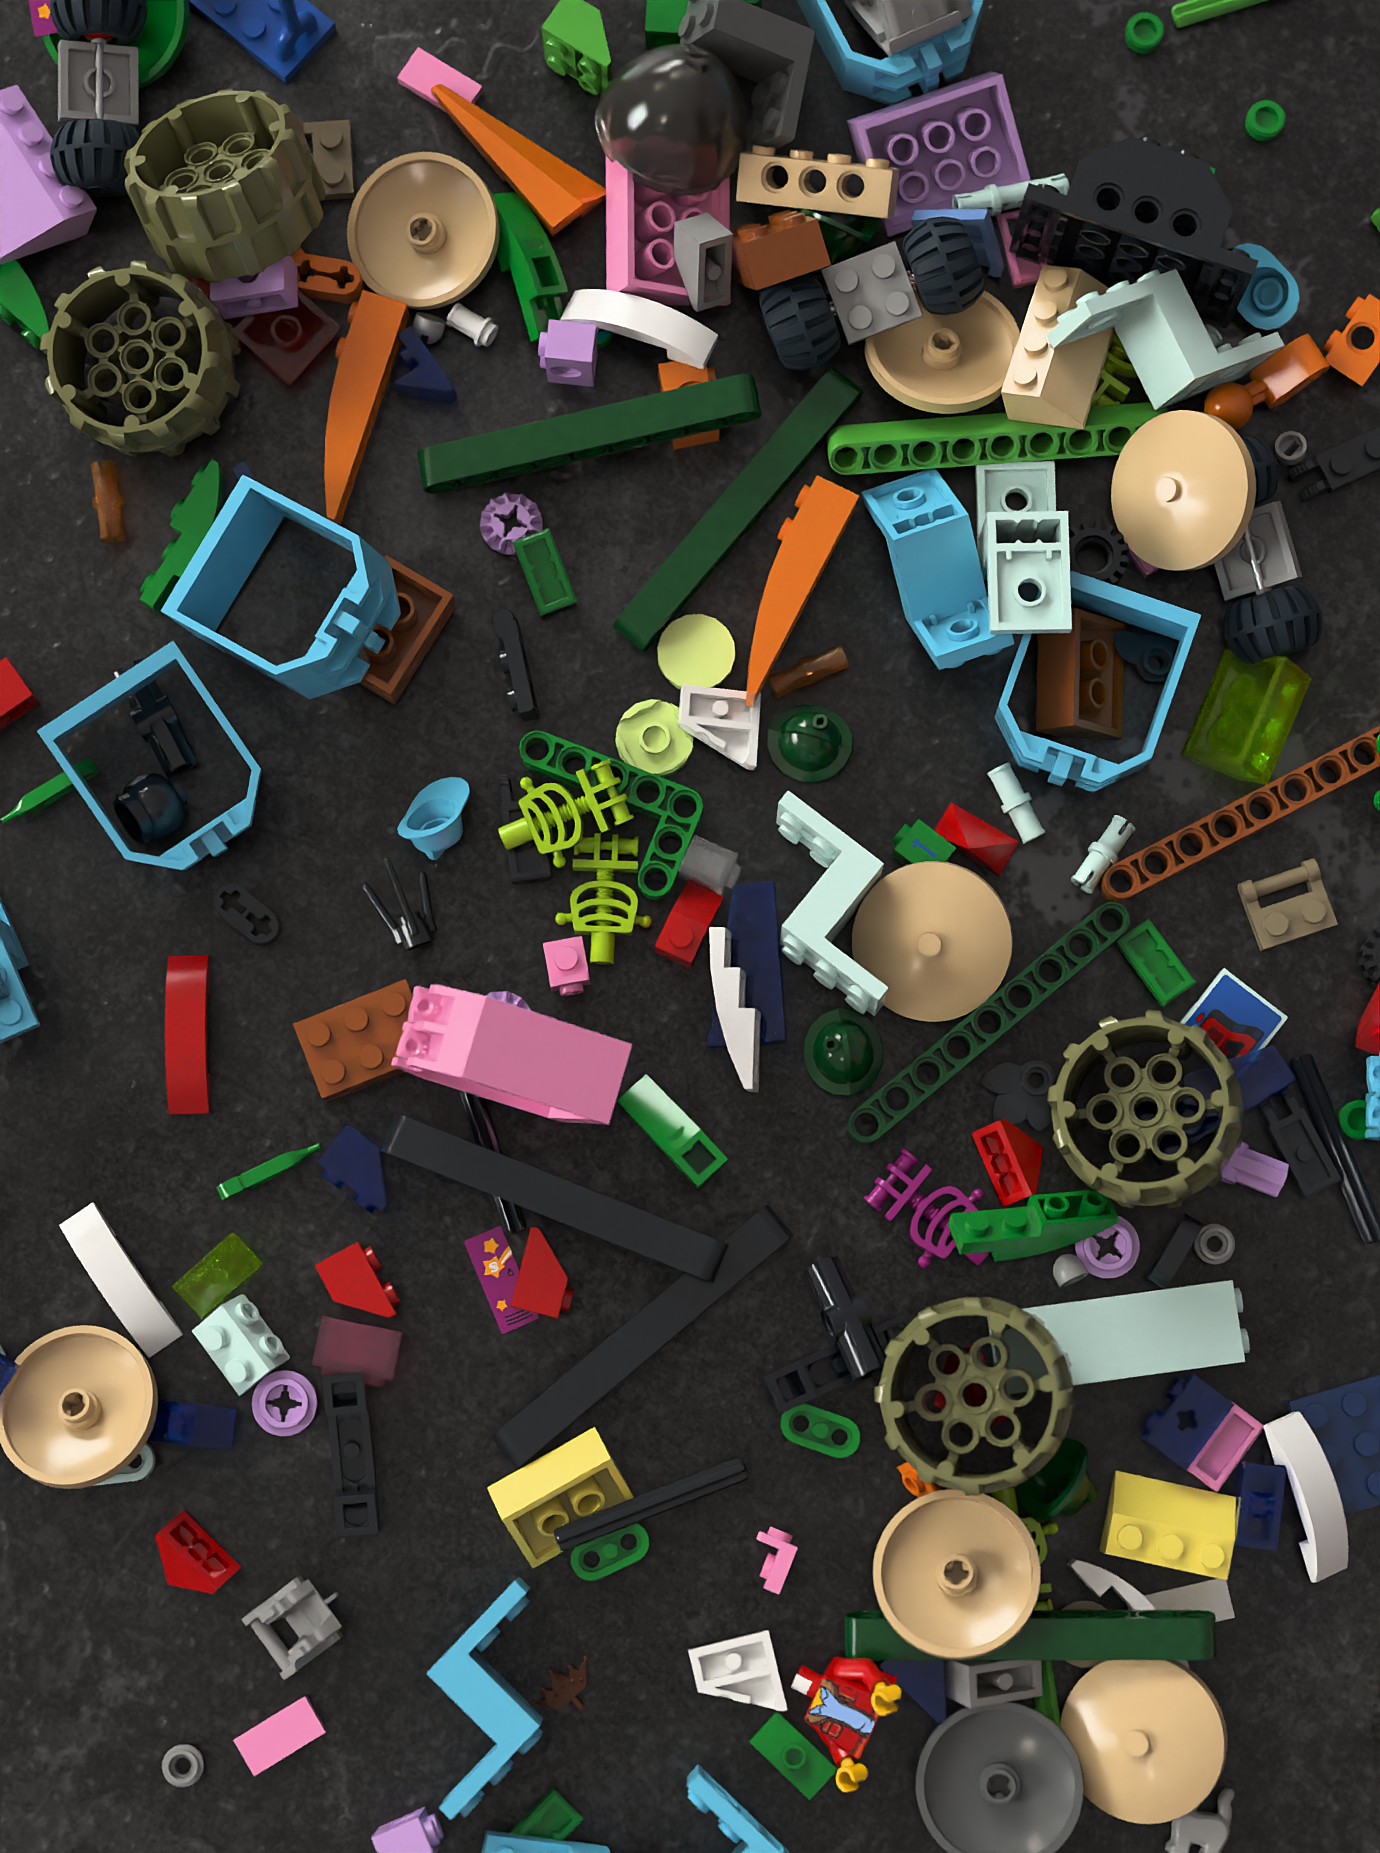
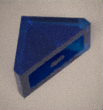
(922, 1681)

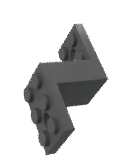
(759, 49)

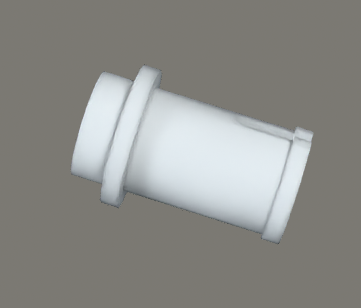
(473, 325)

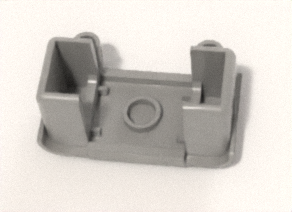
(906, 23)

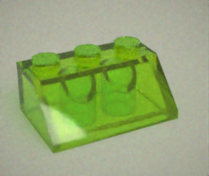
(1247, 716)

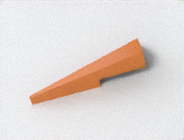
(542, 180)

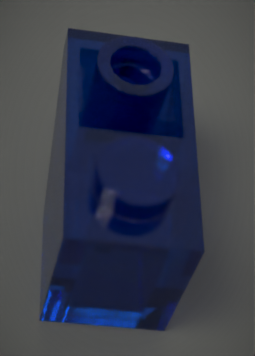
(360, 1165)
(193, 1425)

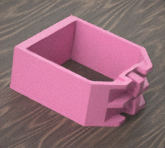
(511, 1055)

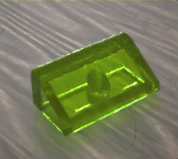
(217, 1274)

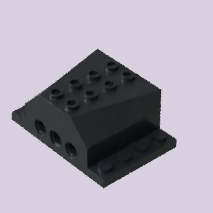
(1137, 214)

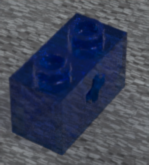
(1207, 1412)
(1259, 1505)

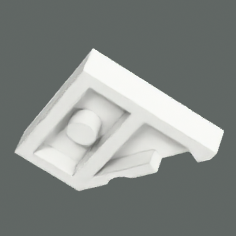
(722, 721)
(740, 1670)

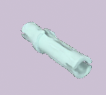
(1005, 197)

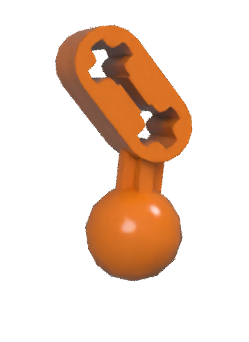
(327, 275)
(1272, 382)

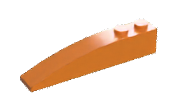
(358, 391)
(796, 571)

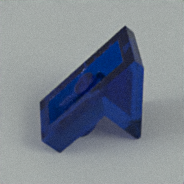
(427, 379)

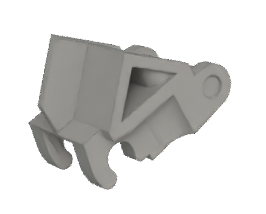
(308, 1618)

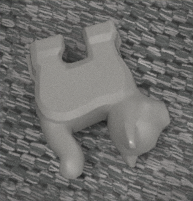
(1202, 1828)

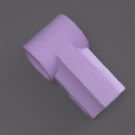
(1255, 1171)

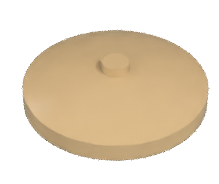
(423, 230)
(946, 359)
(1183, 490)
(934, 940)
(78, 1407)
(956, 1574)
(1145, 1738)

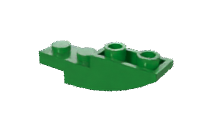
(532, 261)
(22, 303)
(191, 521)
(1041, 1227)

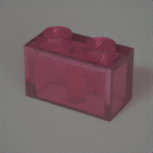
(358, 1347)

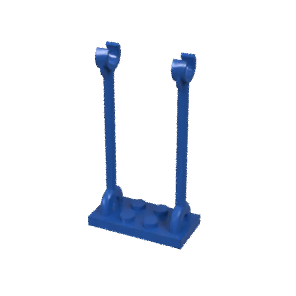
(273, 32)

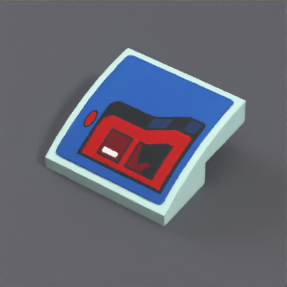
(1235, 1016)

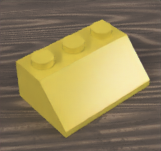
(557, 1491)
(1169, 1525)

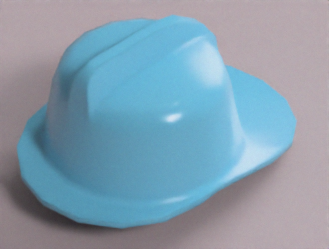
(1272, 292)
(435, 816)

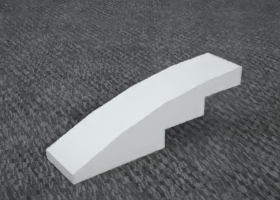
(738, 1023)

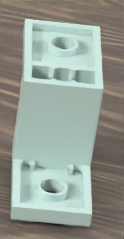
(1163, 337)
(1023, 548)
(830, 904)

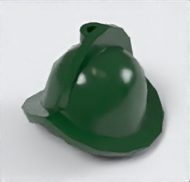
(843, 232)
(809, 742)
(843, 1052)
(1060, 1485)

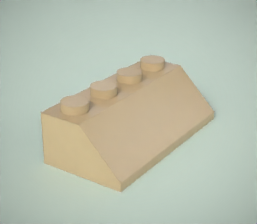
(1058, 382)

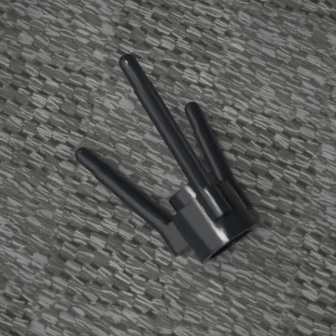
(412, 928)

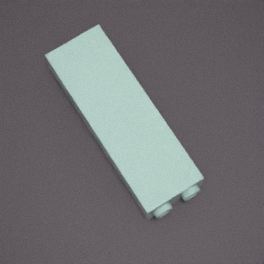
(1136, 1334)

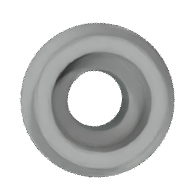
(1226, 1240)
(170, 1769)

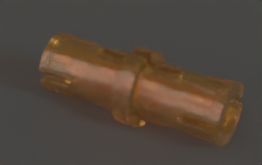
(107, 501)
(808, 671)

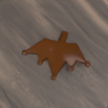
(564, 1688)

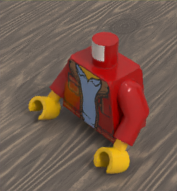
(847, 1710)

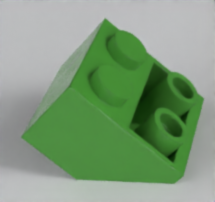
(577, 44)

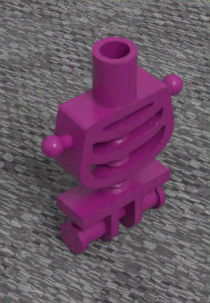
(923, 1207)

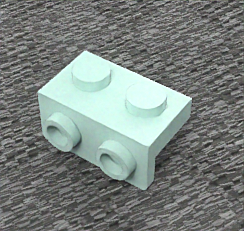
(241, 1343)

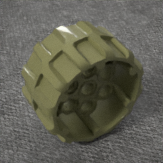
(225, 185)
(81, 329)
(1102, 1047)
(895, 1407)

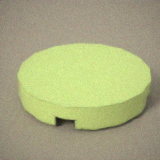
(696, 651)
(651, 738)

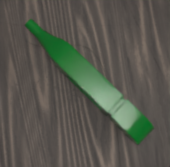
(50, 791)
(264, 1172)

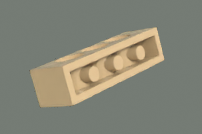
(757, 184)

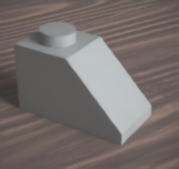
(704, 260)
(992, 1681)

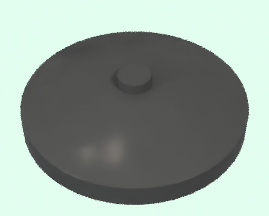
(999, 1781)

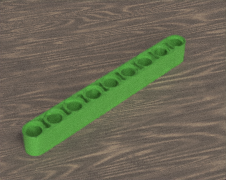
(980, 447)

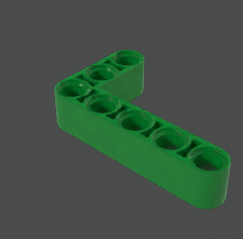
(633, 780)

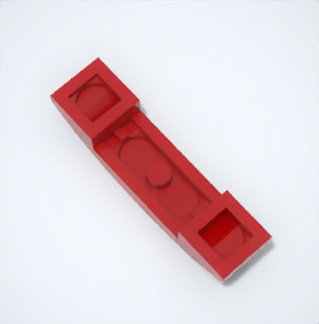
(187, 1034)

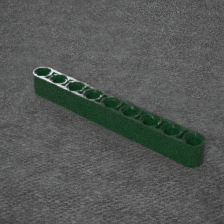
(589, 433)
(738, 509)
(1005, 1013)
(1061, 1636)

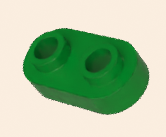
(819, 1431)
(611, 1553)

